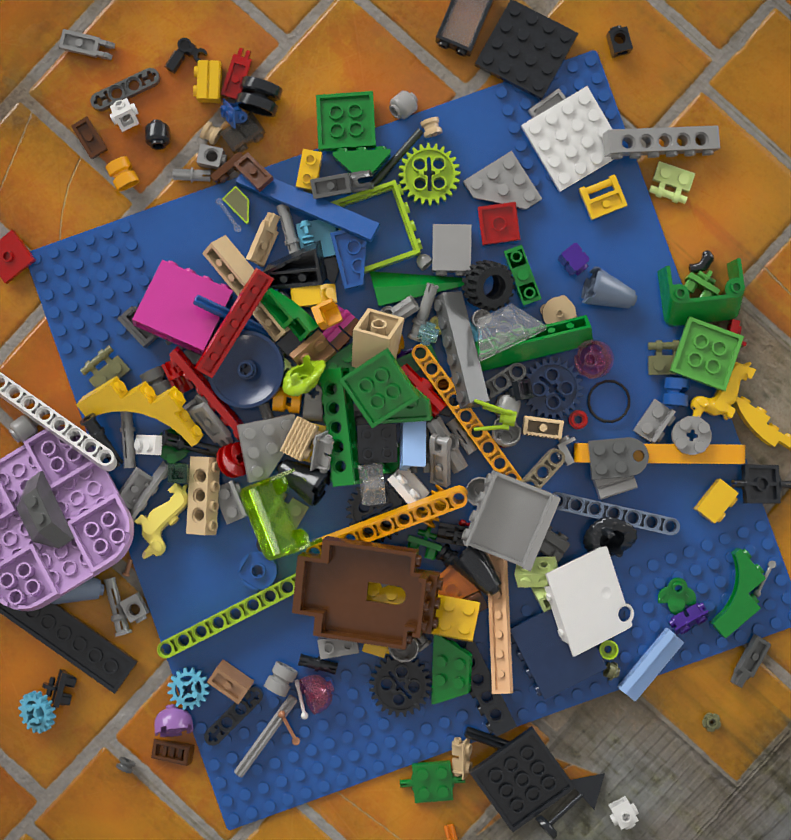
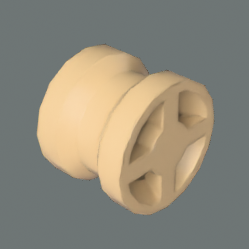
(431, 127)
(210, 133)

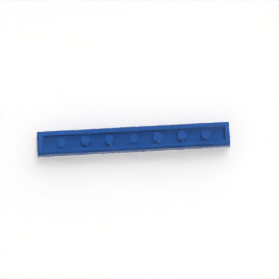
(316, 208)

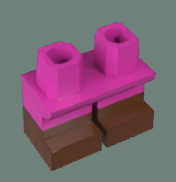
(335, 335)

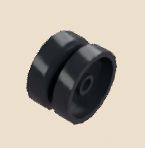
(258, 96)

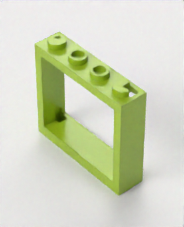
(403, 210)

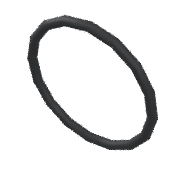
(600, 419)

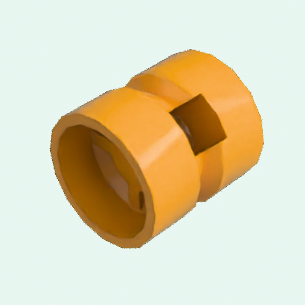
(123, 175)
(280, 402)

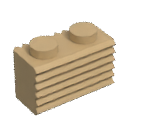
(542, 427)
(300, 439)

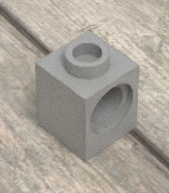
(205, 151)
(135, 599)

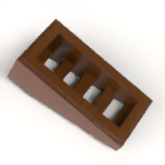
(188, 755)

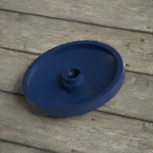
(249, 372)

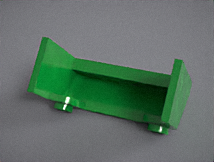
(679, 306)

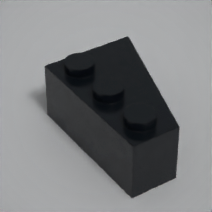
(299, 268)

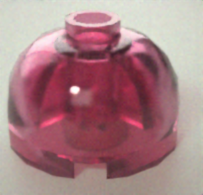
(594, 359)
(317, 692)

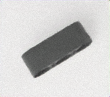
(509, 378)

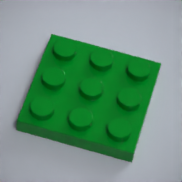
(345, 121)
(379, 388)

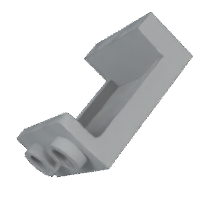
(451, 249)

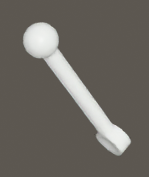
(304, 715)

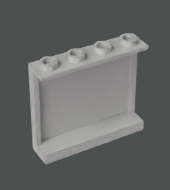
(510, 519)

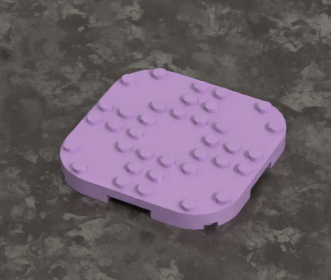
(92, 506)

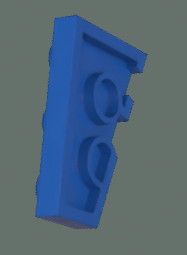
(351, 257)

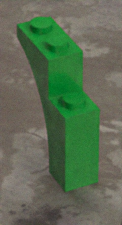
(740, 604)

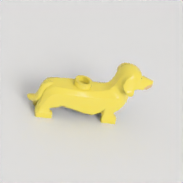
(161, 517)

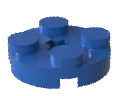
(260, 581)

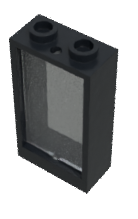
(463, 25)

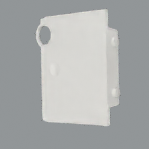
(587, 601)

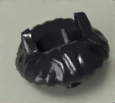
(612, 533)

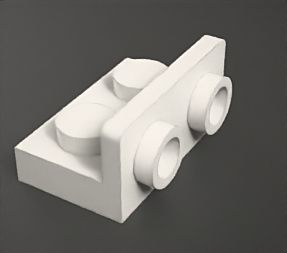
(408, 485)

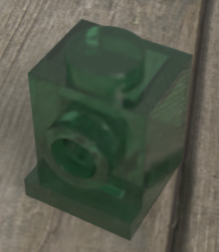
(178, 473)

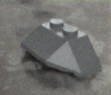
(43, 514)

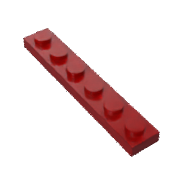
(234, 323)
(204, 389)

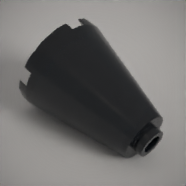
(305, 483)
(478, 570)

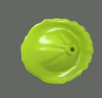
(303, 377)

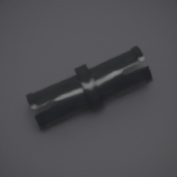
(317, 664)

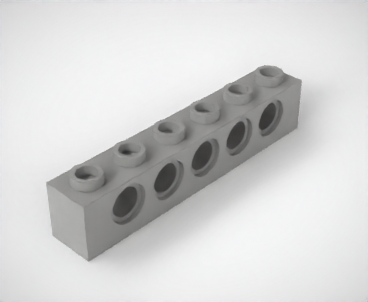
(707, 135)

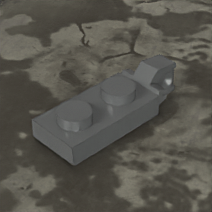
(750, 660)

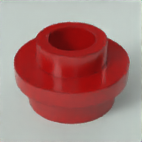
(584, 419)

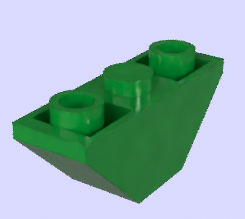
(362, 159)
(524, 280)

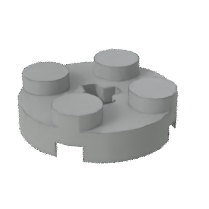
(685, 426)

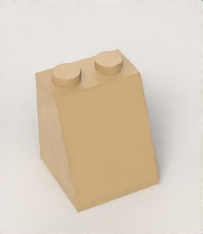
(374, 334)

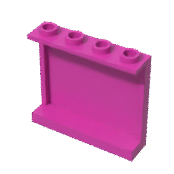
(169, 307)

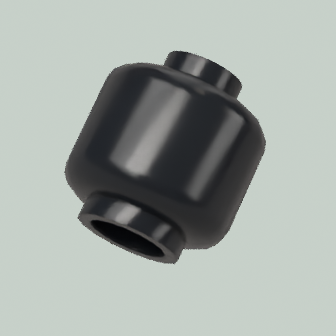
(157, 134)

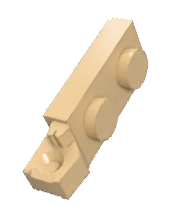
(264, 240)

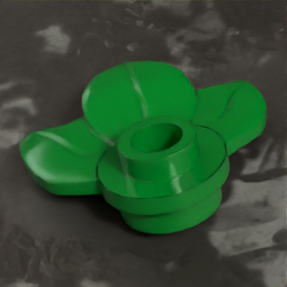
(677, 598)

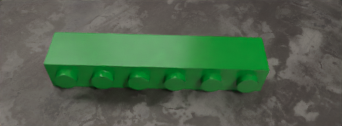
(555, 339)

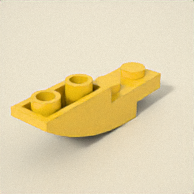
(756, 422)

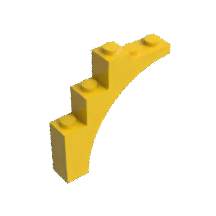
(142, 399)

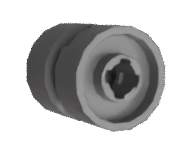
(156, 379)

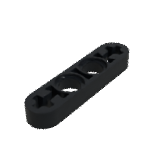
(235, 717)

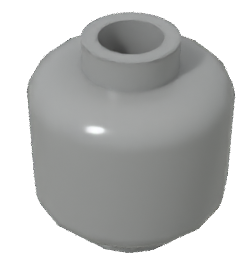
(403, 105)
(508, 402)
(23, 428)

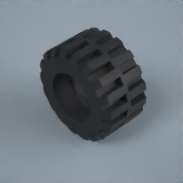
(501, 288)

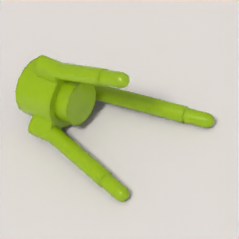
(507, 417)

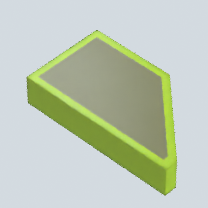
(238, 203)

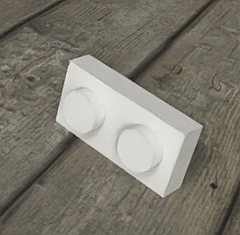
(148, 444)

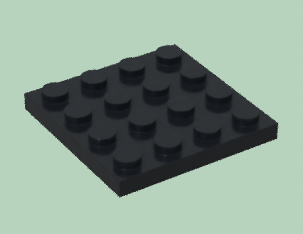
(526, 49)
(522, 779)

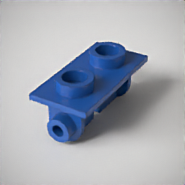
(232, 113)

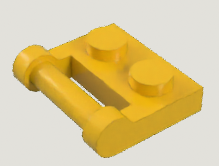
(605, 203)

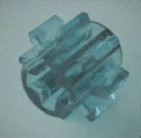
(428, 333)

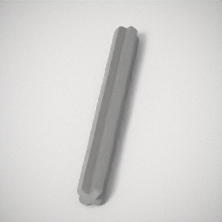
(264, 737)

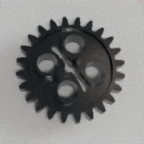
(356, 513)
(386, 695)

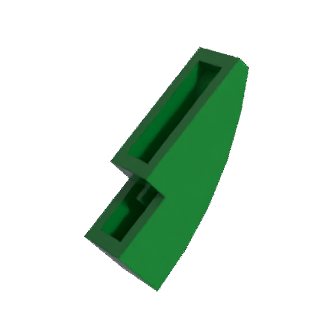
(289, 314)

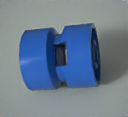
(676, 391)

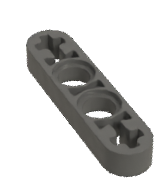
(124, 86)

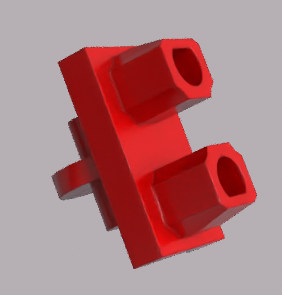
(176, 377)

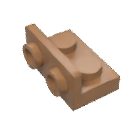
(316, 347)

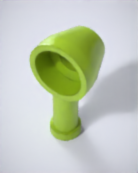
(612, 653)

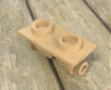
(461, 765)

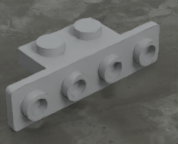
(140, 487)

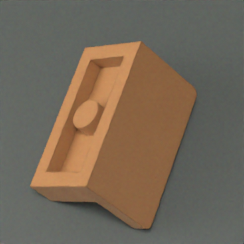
(230, 681)

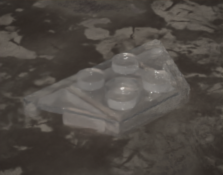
(505, 329)

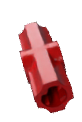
(426, 388)

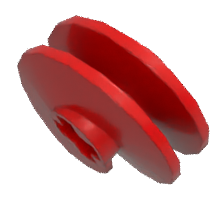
(231, 460)

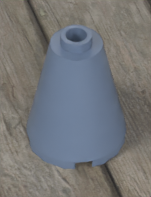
(607, 290)
(87, 591)

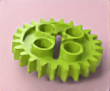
(446, 174)

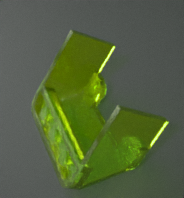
(271, 518)

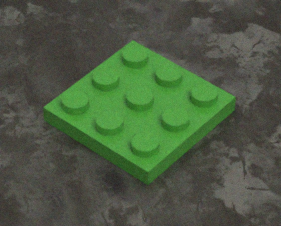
(706, 354)

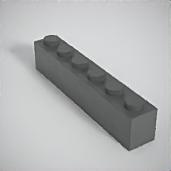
(460, 349)

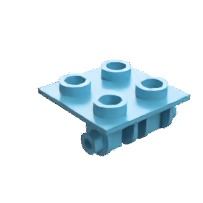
(316, 230)

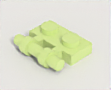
(673, 177)

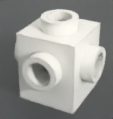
(124, 114)
(620, 808)

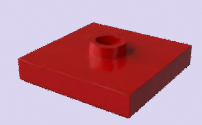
(499, 223)
(13, 256)

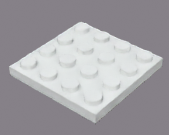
(570, 138)

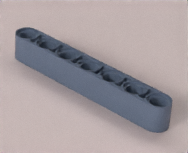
(623, 512)

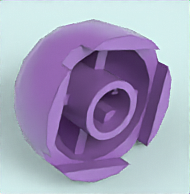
(173, 721)

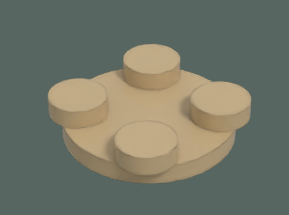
(557, 310)

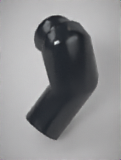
(704, 264)

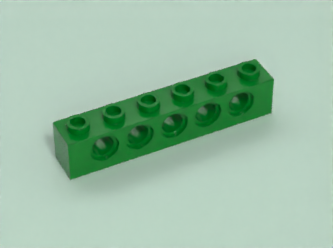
(347, 435)

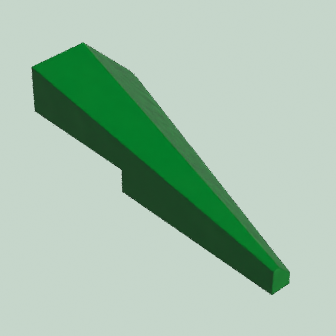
(395, 287)

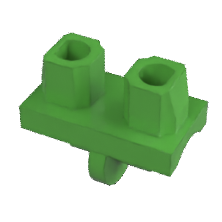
(702, 282)

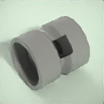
(279, 681)

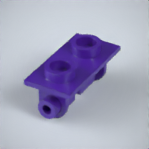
(683, 623)

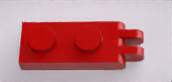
(238, 68)

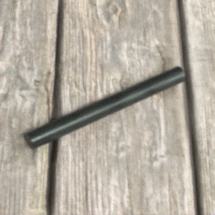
(397, 157)

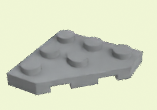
(503, 183)
(262, 444)

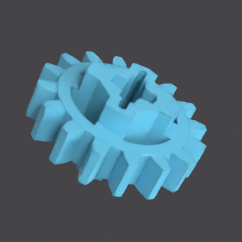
(182, 683)
(37, 712)

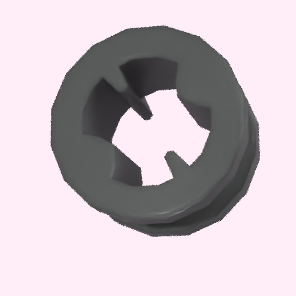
(125, 765)

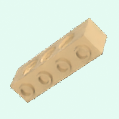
(203, 496)

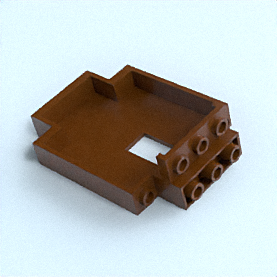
(336, 590)

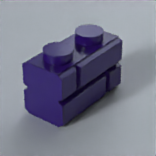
(574, 259)

